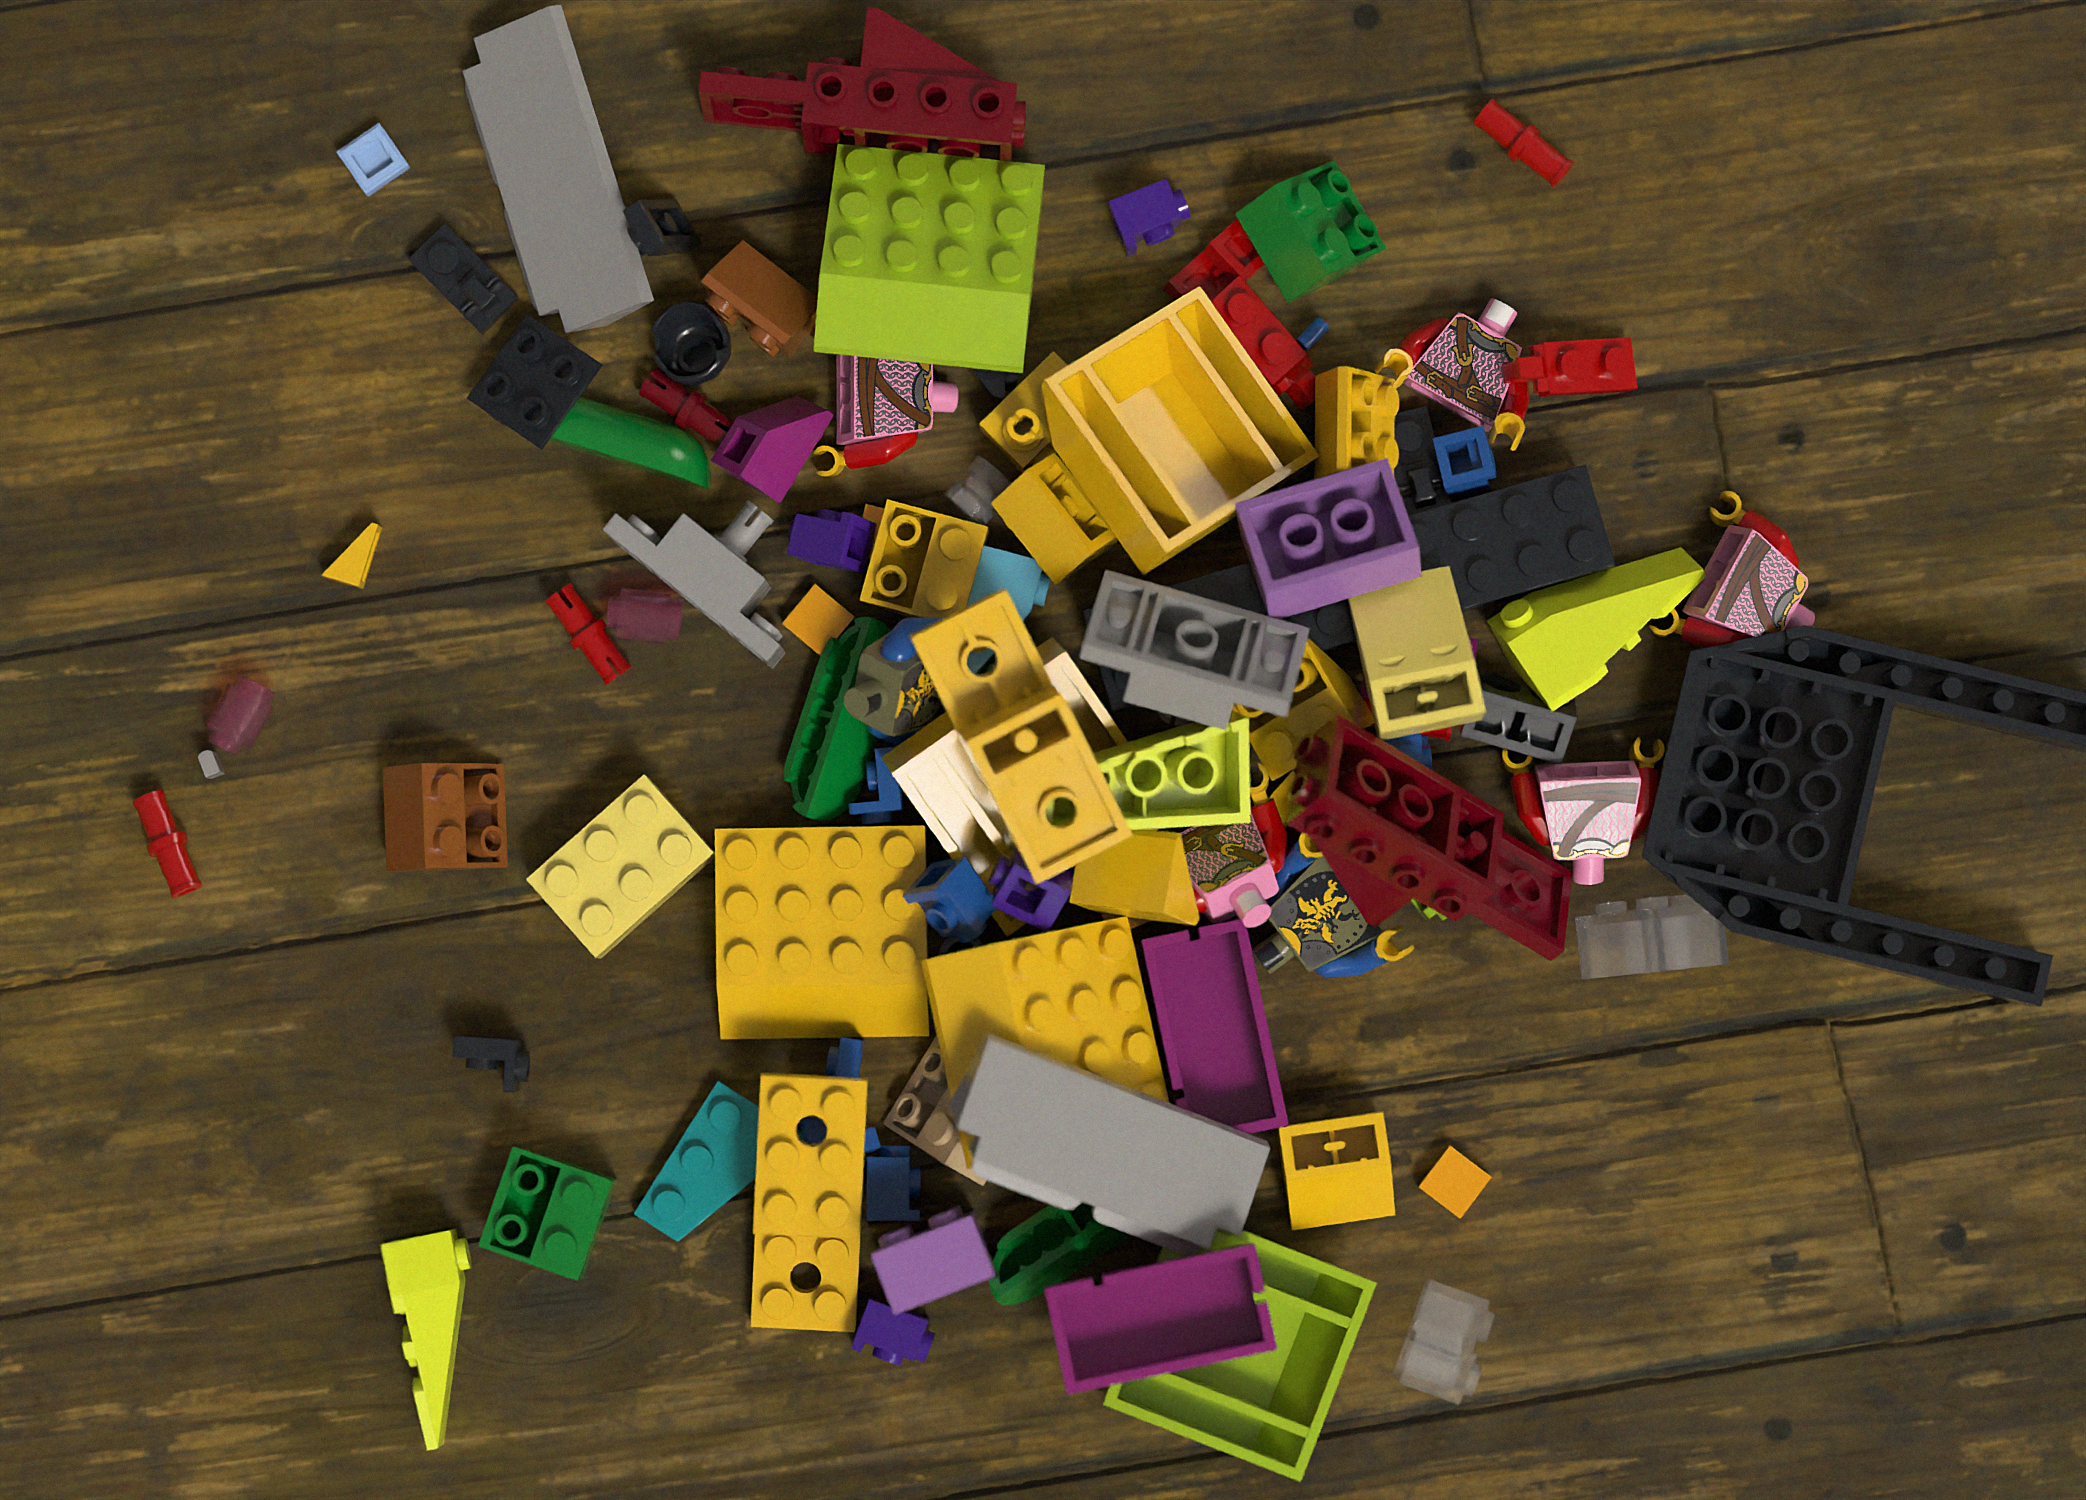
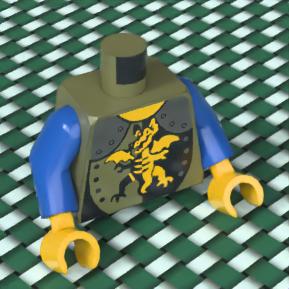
(894, 687)
(1321, 922)

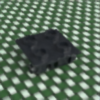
(534, 381)

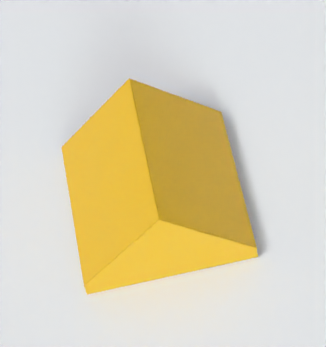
(1138, 879)

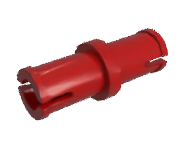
(1523, 143)
(588, 634)
(167, 843)

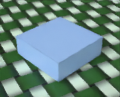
(373, 159)

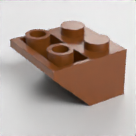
(763, 298)
(445, 816)

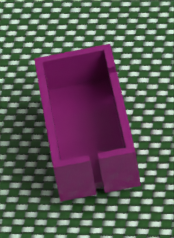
(1215, 1026)
(1160, 1318)

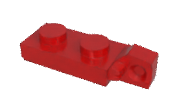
(1267, 342)
(1575, 367)

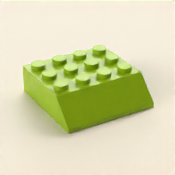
(929, 258)
(1272, 1401)

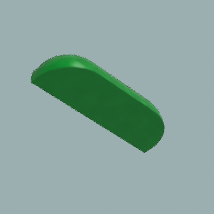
(634, 442)
(829, 744)
(1048, 1251)

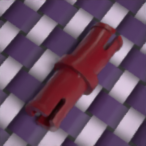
(687, 407)

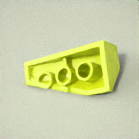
(1571, 629)
(428, 1288)

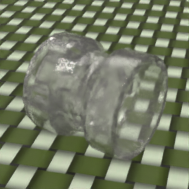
(976, 493)

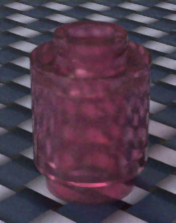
(645, 616)
(239, 715)

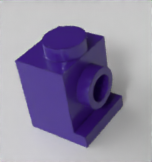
(1148, 215)
(832, 540)
(1020, 895)
(893, 1335)

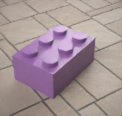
(1328, 539)
(933, 1260)

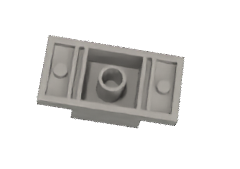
(709, 572)
(1192, 652)

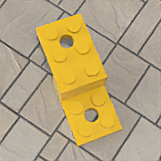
(1020, 735)
(808, 1202)

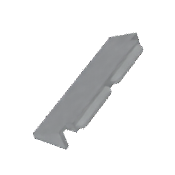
(554, 173)
(1105, 1144)

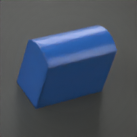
(1312, 334)

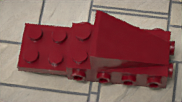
(900, 98)
(1413, 834)

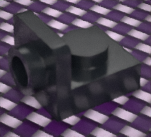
(484, 1051)

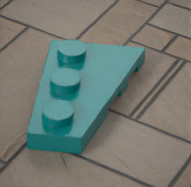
(706, 1166)

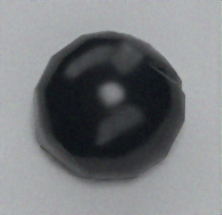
(691, 343)

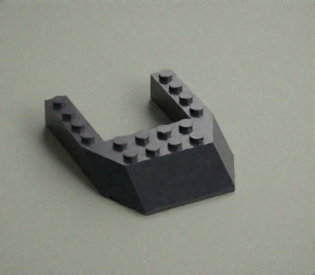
(1778, 781)

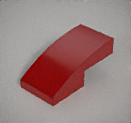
(1218, 264)

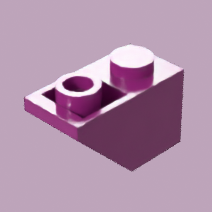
(772, 445)

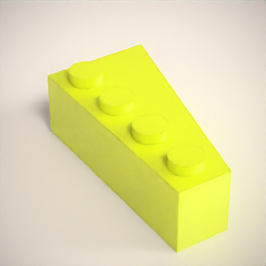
(1176, 777)

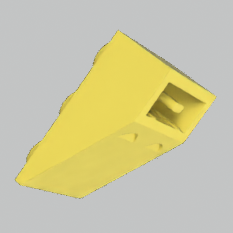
(1416, 656)

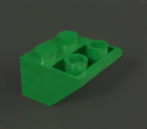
(1310, 230)
(547, 1213)

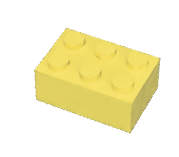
(621, 867)

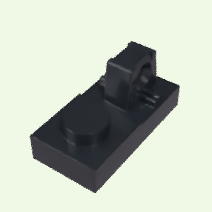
(660, 228)
(463, 279)
(1418, 467)

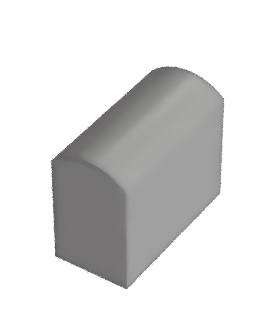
(210, 764)

